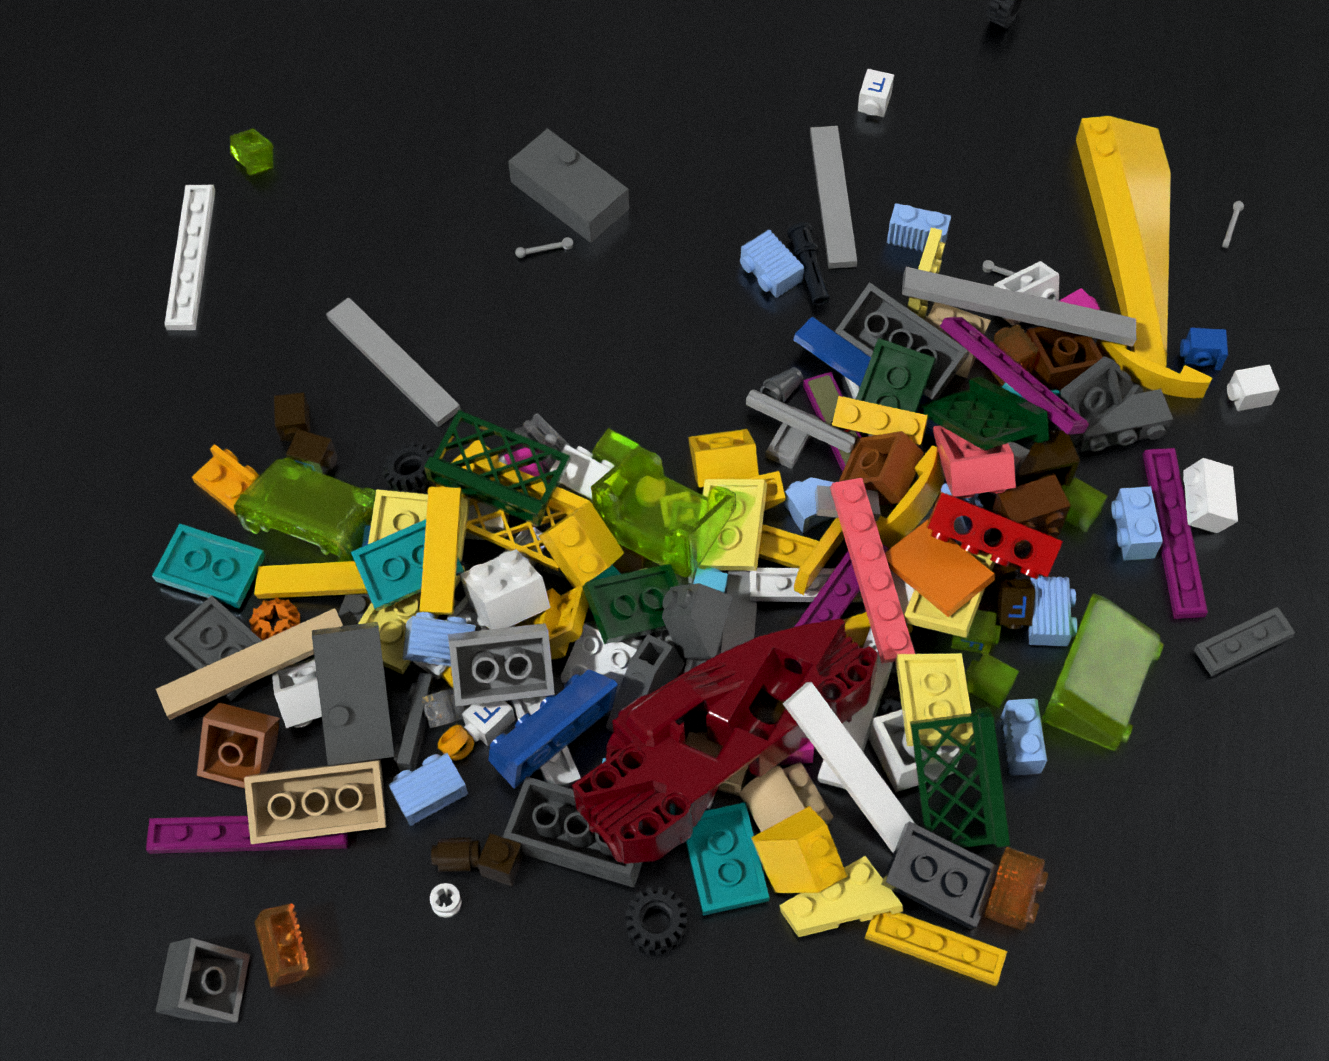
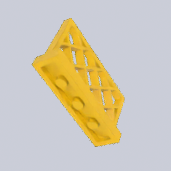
(561, 502)

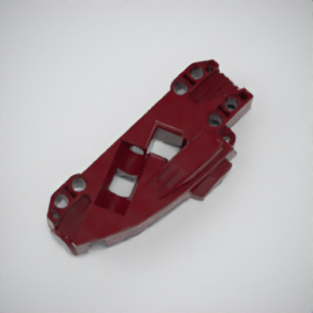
(659, 786)

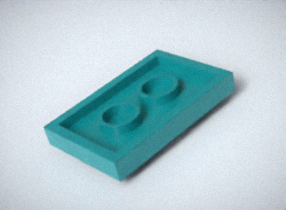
(209, 565)
(394, 565)
(726, 860)

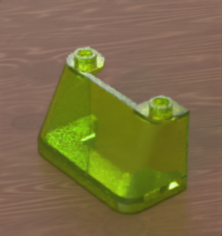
(307, 507)
(659, 514)
(1103, 674)

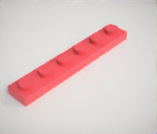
(871, 569)

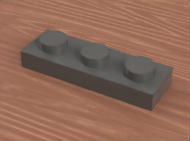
(1244, 641)
(414, 724)

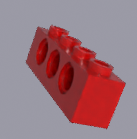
(1043, 546)

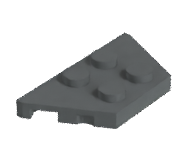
(1098, 393)

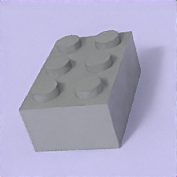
(501, 664)

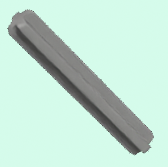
(801, 421)

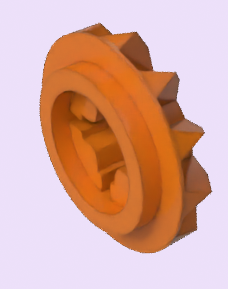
(285, 610)

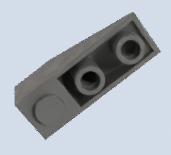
(1135, 419)
(648, 670)

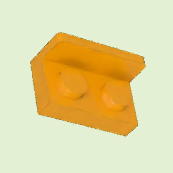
(224, 477)

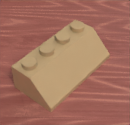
(315, 801)

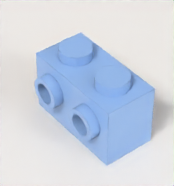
(1137, 523)

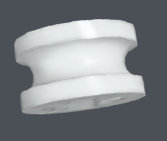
(445, 911)

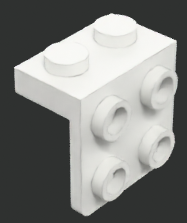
(602, 658)

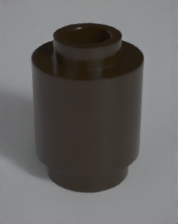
(456, 854)

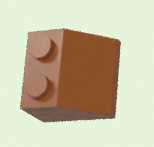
(884, 464)
(236, 744)

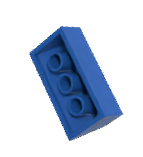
(552, 726)

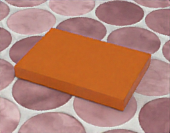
(938, 569)

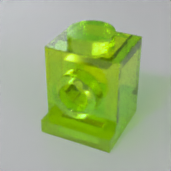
(252, 151)

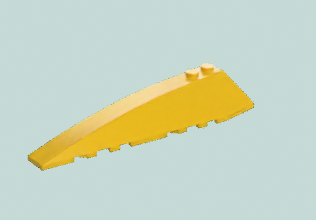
(1132, 209)

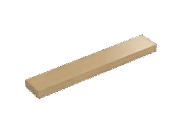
(243, 666)

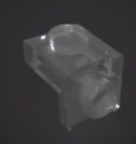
(441, 708)

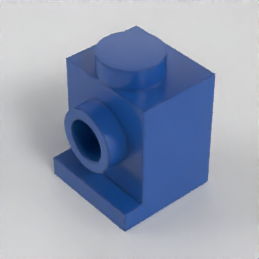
(1205, 347)

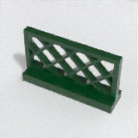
(988, 413)
(489, 491)
(987, 770)

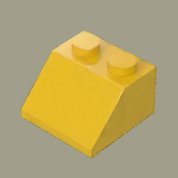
(723, 456)
(582, 545)
(799, 854)

